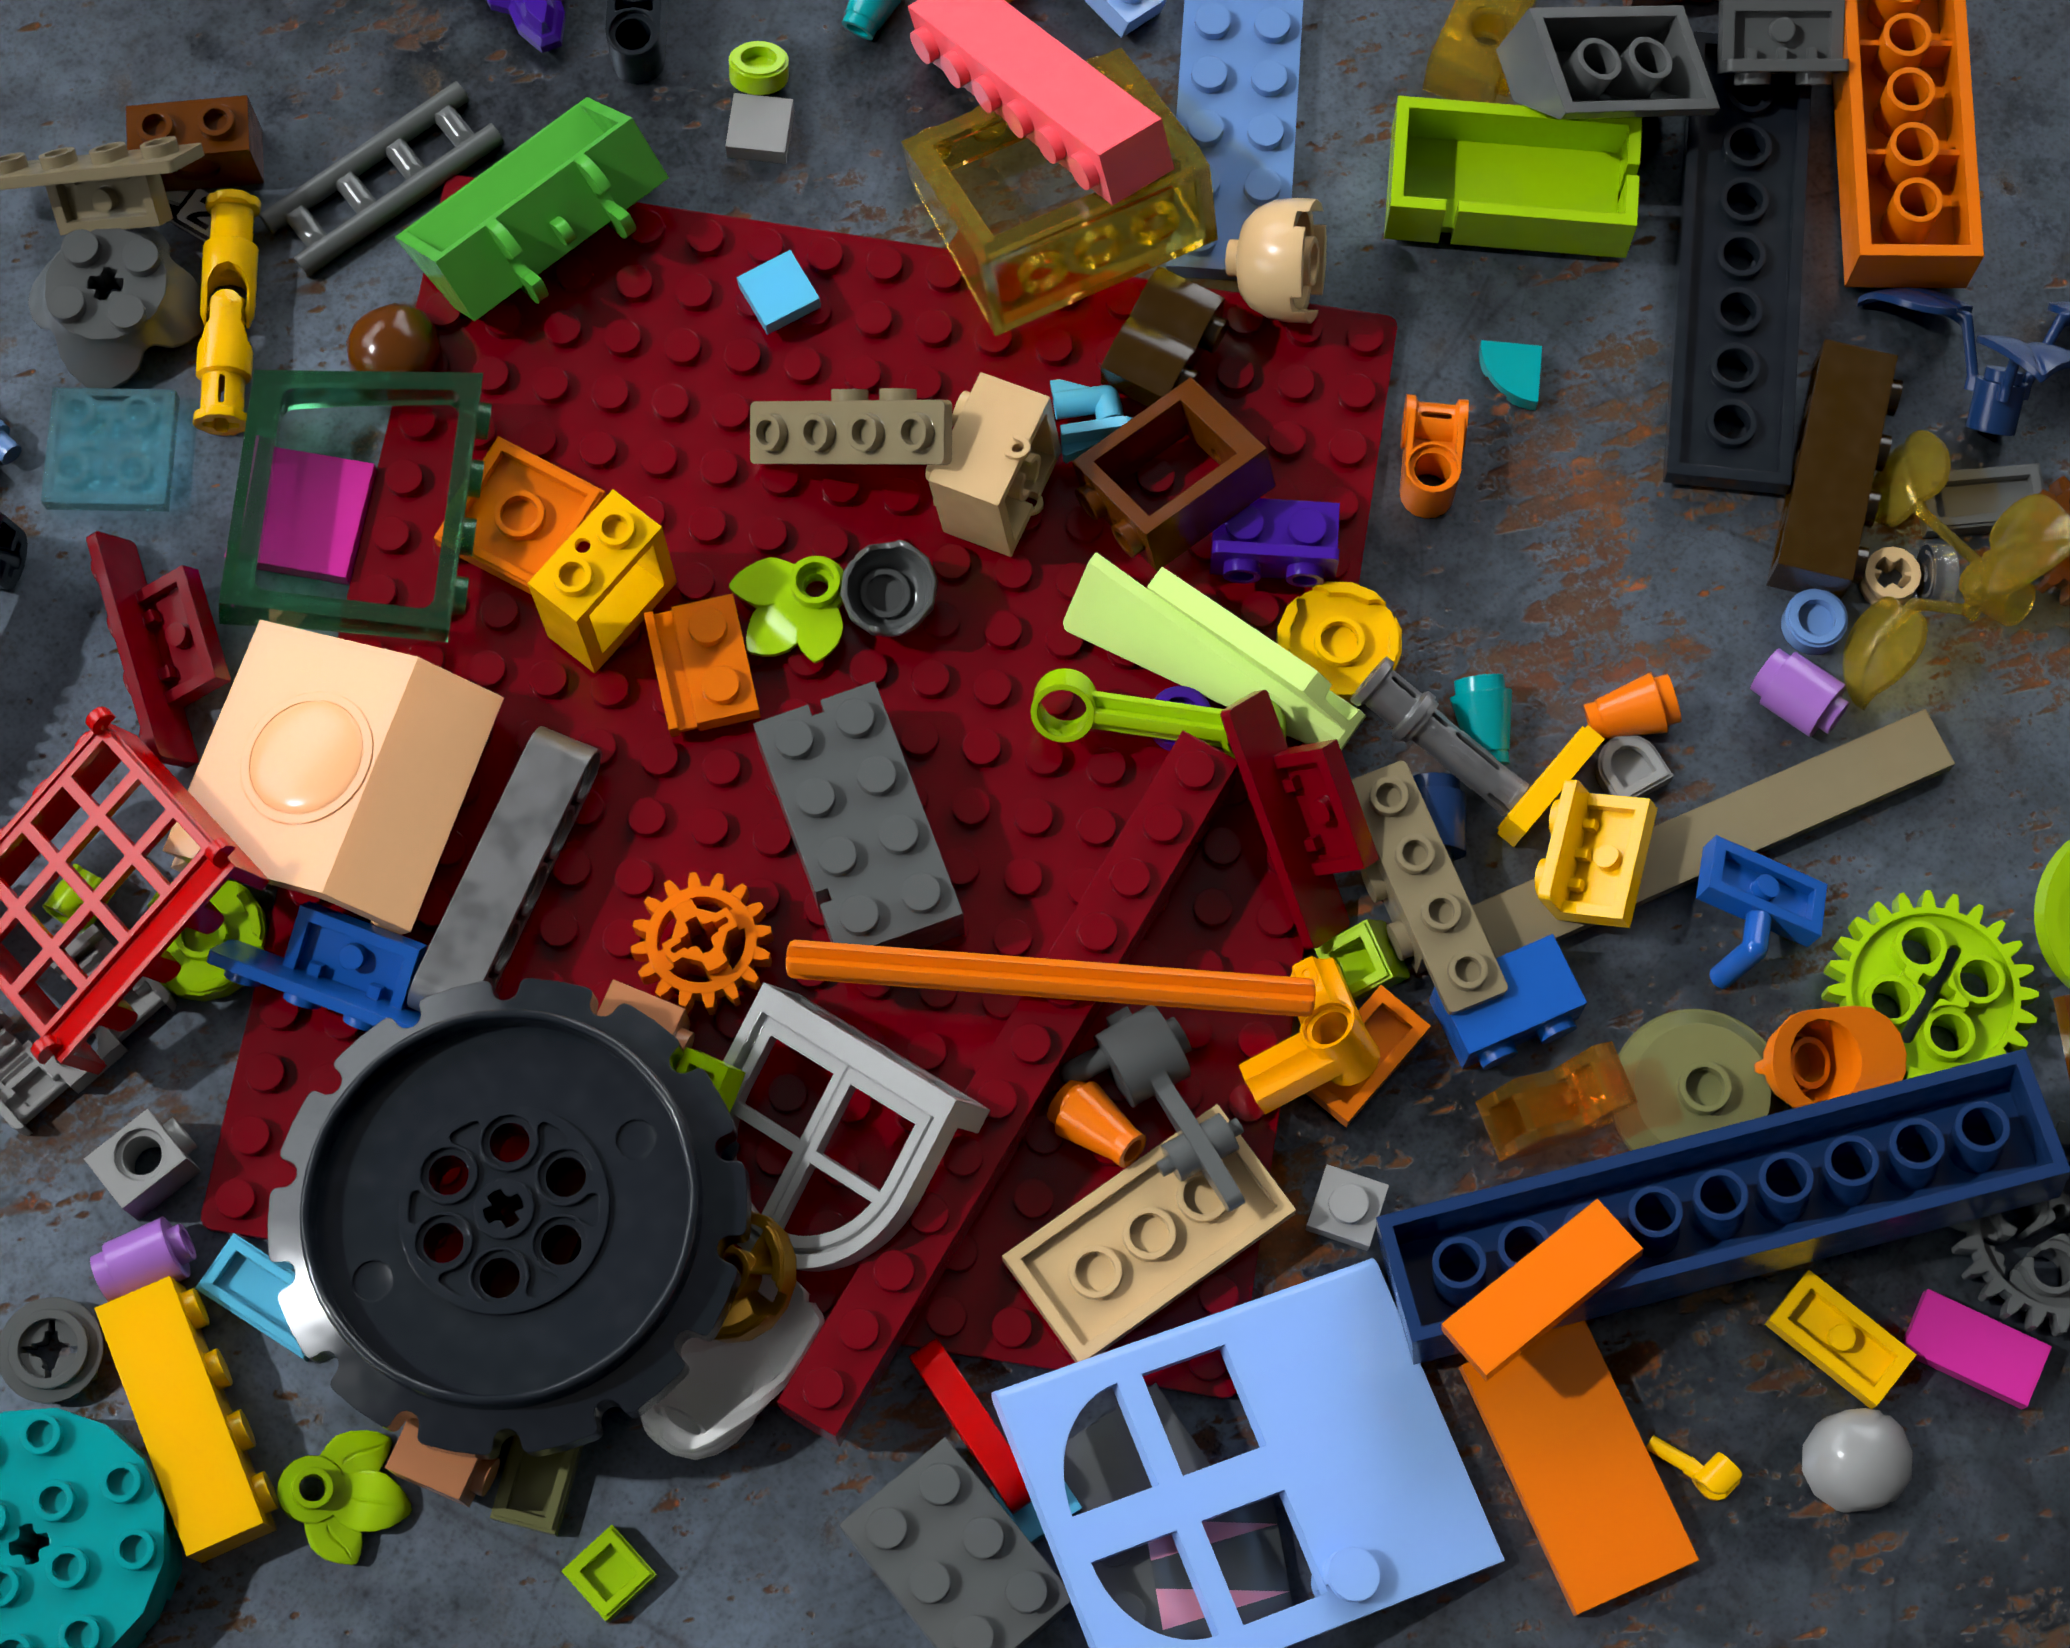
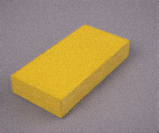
(1549, 785)

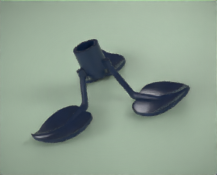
(2001, 390)

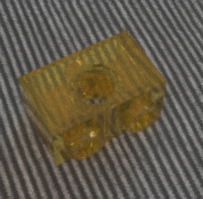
(1463, 66)

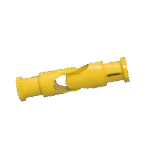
(224, 351)

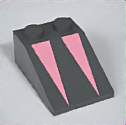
(1157, 1591)

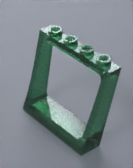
(286, 390)

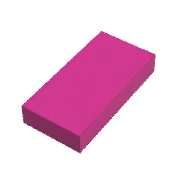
(1976, 1349)

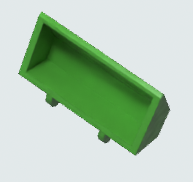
(534, 208)

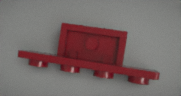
(162, 641)
(1304, 814)

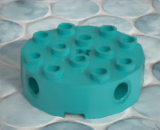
(107, 1530)

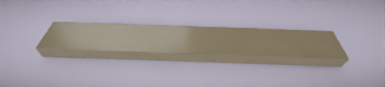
(1751, 817)

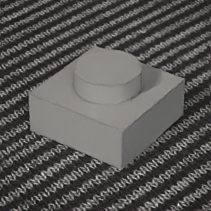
(1347, 1207)

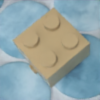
(1000, 457)

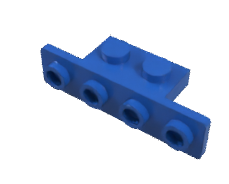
(333, 965)

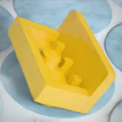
(1595, 856)

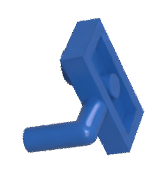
(1764, 896)

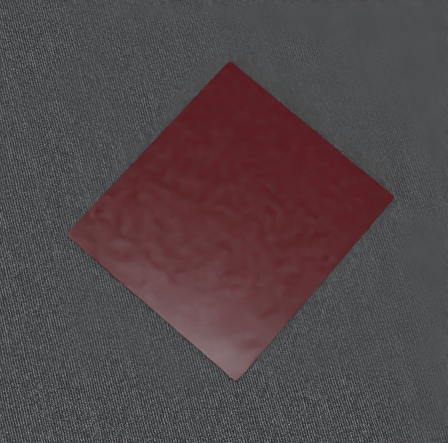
(647, 389)

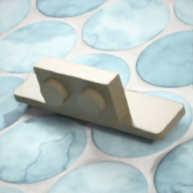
(106, 186)
(853, 430)
(1423, 893)

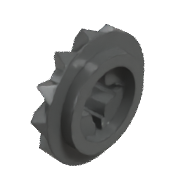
(33, 1328)

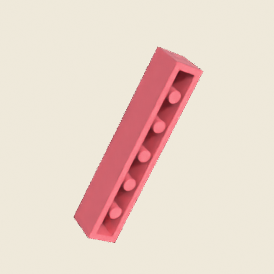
(1044, 93)

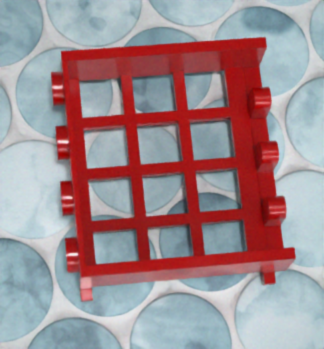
(144, 946)

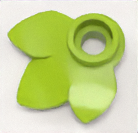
(785, 612)
(354, 1496)

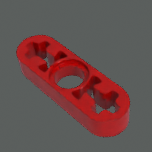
(971, 1423)

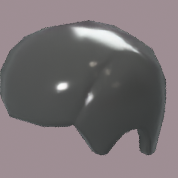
(889, 588)

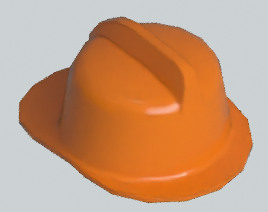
(1832, 1054)

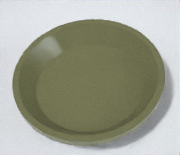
(1692, 1077)

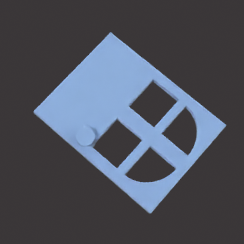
(1340, 1437)

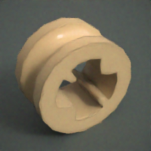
(1887, 560)

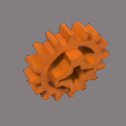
(682, 958)

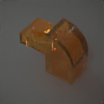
(1556, 1104)

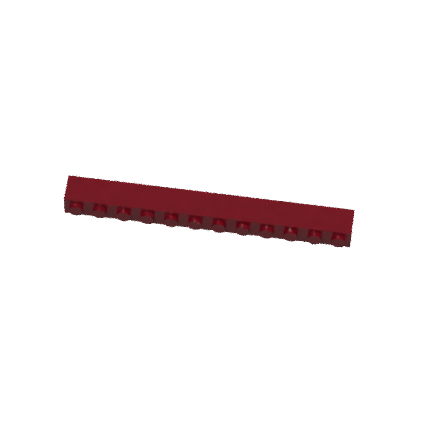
(1014, 1084)

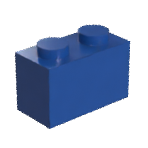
(1538, 1003)

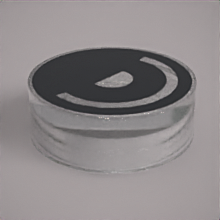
(1938, 572)

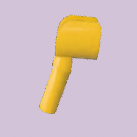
(1713, 1479)

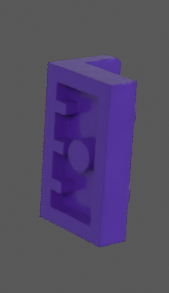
(1280, 542)

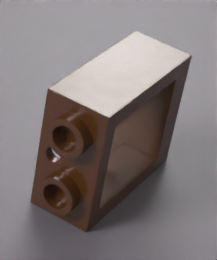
(1199, 510)

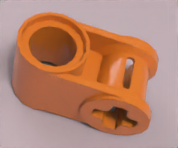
(1434, 445)

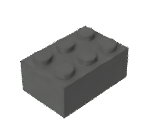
(956, 1557)

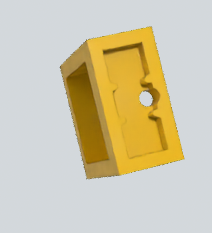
(600, 595)

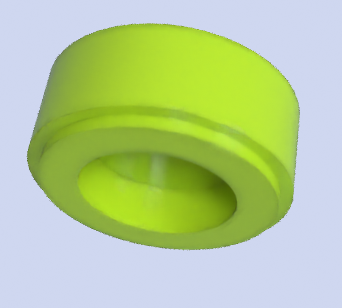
(758, 68)

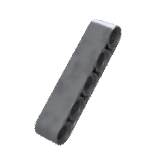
(509, 865)

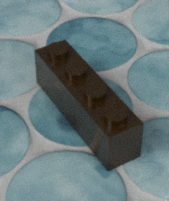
(1834, 470)

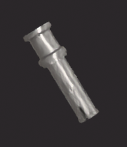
(1416, 718)

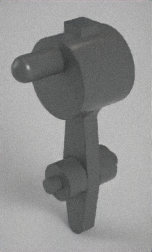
(1146, 1062)

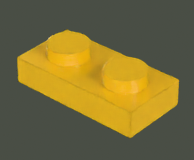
(1840, 1339)

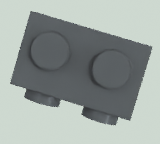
(1781, 38)

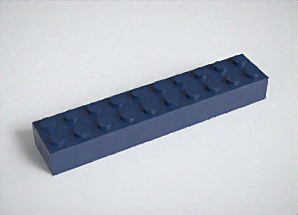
(1747, 1195)

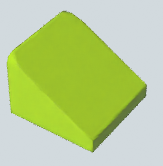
(1365, 958)

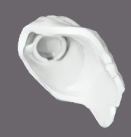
(732, 1381)

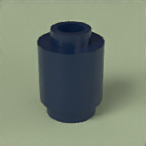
(1447, 808)

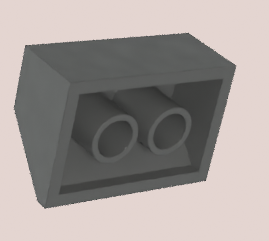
(1607, 63)

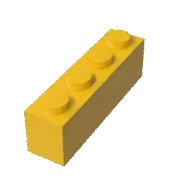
(187, 1419)

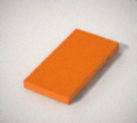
(1581, 1469)

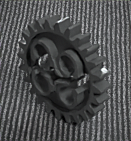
(2023, 1288)

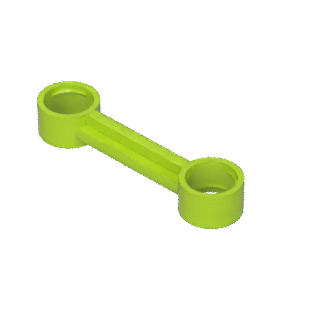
(1128, 714)

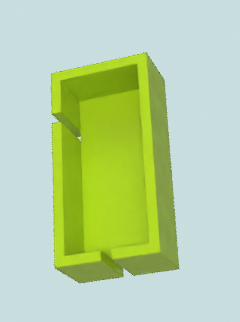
(1512, 178)

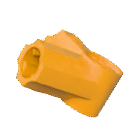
(1327, 1048)

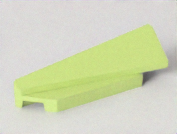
(1204, 648)

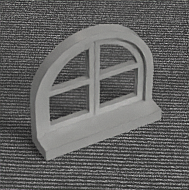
(879, 1073)

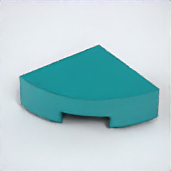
(1513, 370)

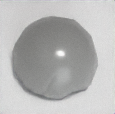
(1857, 1460)

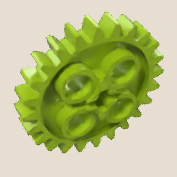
(1877, 964)

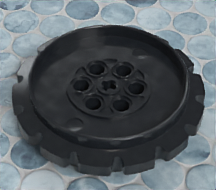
(571, 1335)

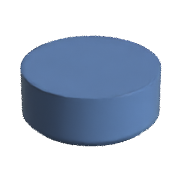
(1814, 621)

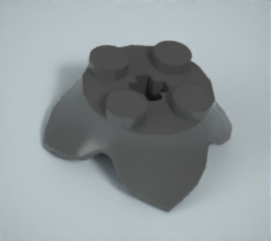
(108, 338)

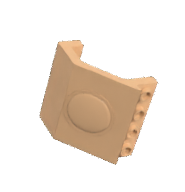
(341, 769)

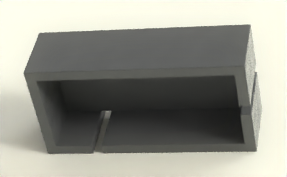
(859, 823)

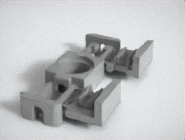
(32, 1086)

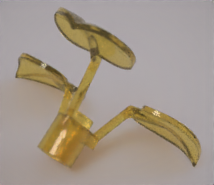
(2023, 545)

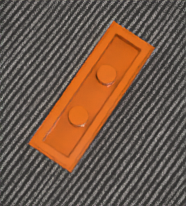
(1541, 1289)

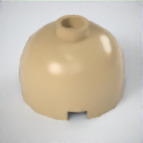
(1280, 259)

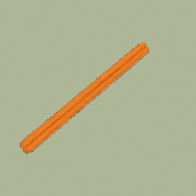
(1051, 978)

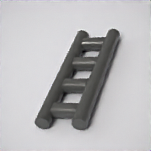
(374, 213)

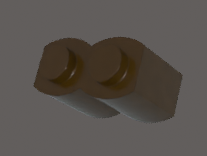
(1164, 338)

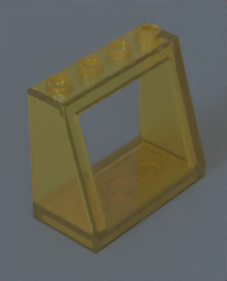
(1076, 245)

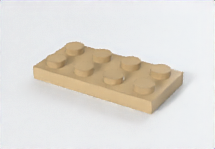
(1141, 1246)

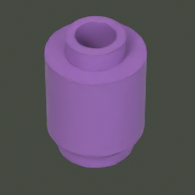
(1800, 692)
(143, 1258)

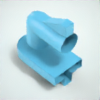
(1080, 400)

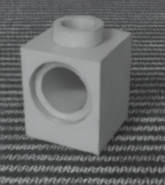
(116, 1160)

